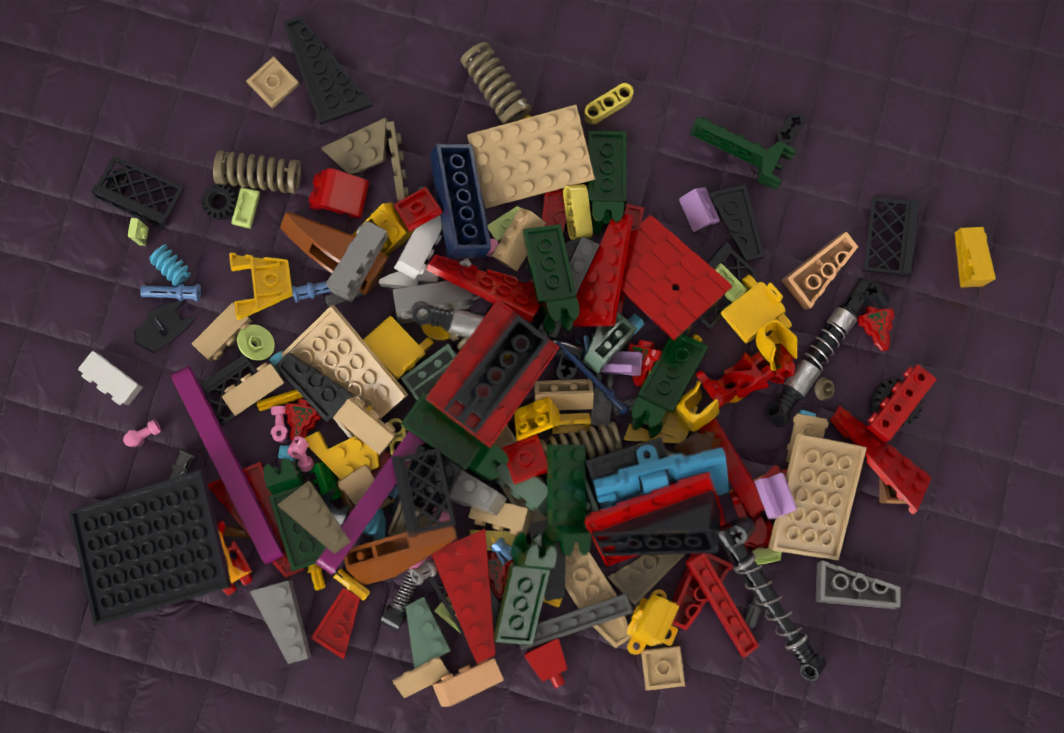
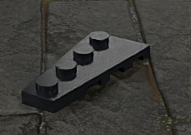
(737, 215)
(318, 389)
(556, 581)

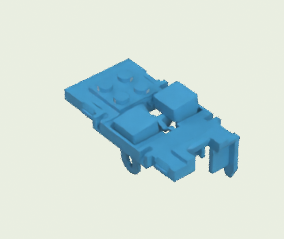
(652, 474)

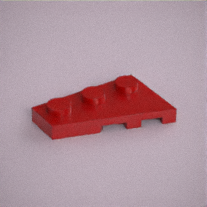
(337, 625)

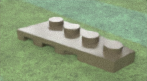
(397, 158)
(314, 515)
(643, 574)

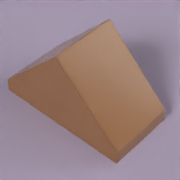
(888, 494)

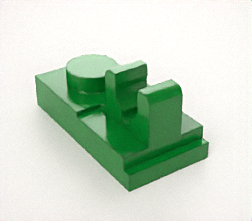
(325, 478)

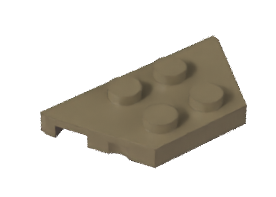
(360, 149)

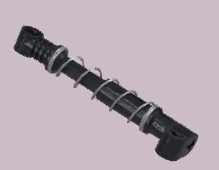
(744, 562)

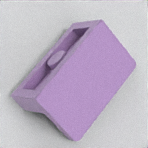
(699, 209)
(625, 364)
(775, 496)

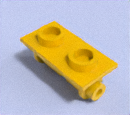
(572, 423)

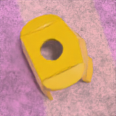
(779, 334)
(690, 400)

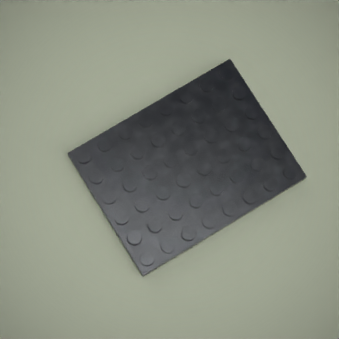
(150, 548)

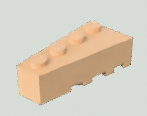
(814, 275)

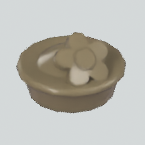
(824, 389)

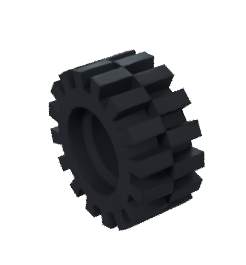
(208, 197)

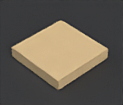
(273, 82)
(662, 668)

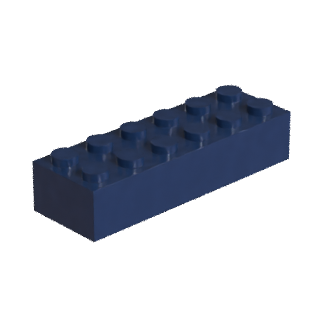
(460, 201)

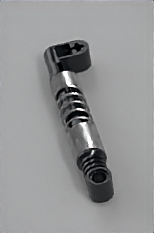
(839, 323)
(464, 324)

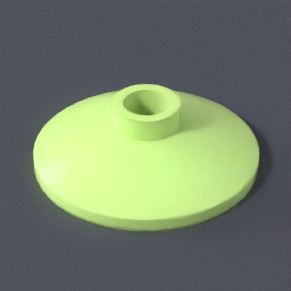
(260, 337)

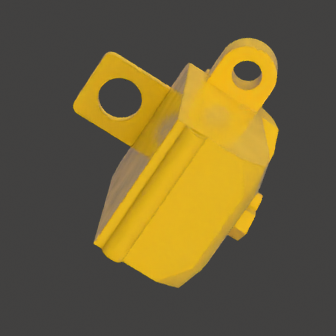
(755, 309)
(396, 347)
(651, 622)

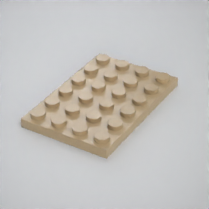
(531, 156)
(344, 357)
(823, 486)

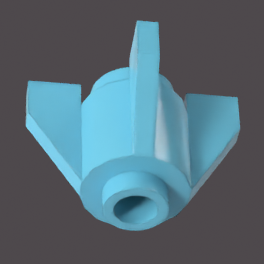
(376, 526)

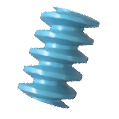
(168, 265)

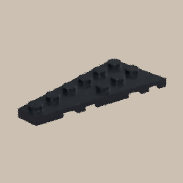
(327, 82)

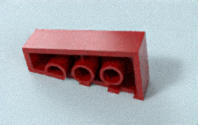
(690, 595)

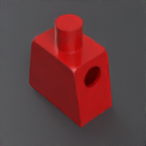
(548, 662)

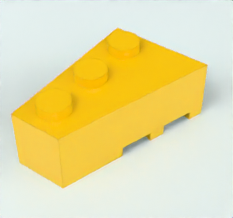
(973, 257)

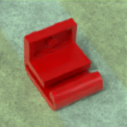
(339, 193)

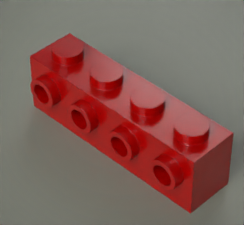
(901, 402)

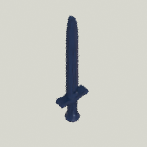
(608, 394)

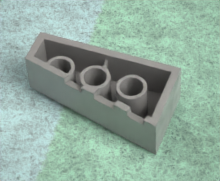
(357, 261)
(438, 294)
(471, 492)
(847, 587)
(282, 614)

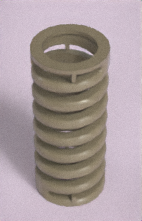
(500, 83)
(290, 186)
(611, 437)

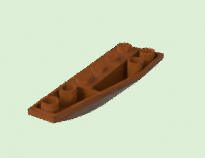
(327, 246)
(394, 554)

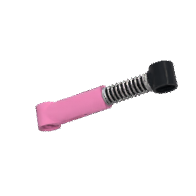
(396, 613)

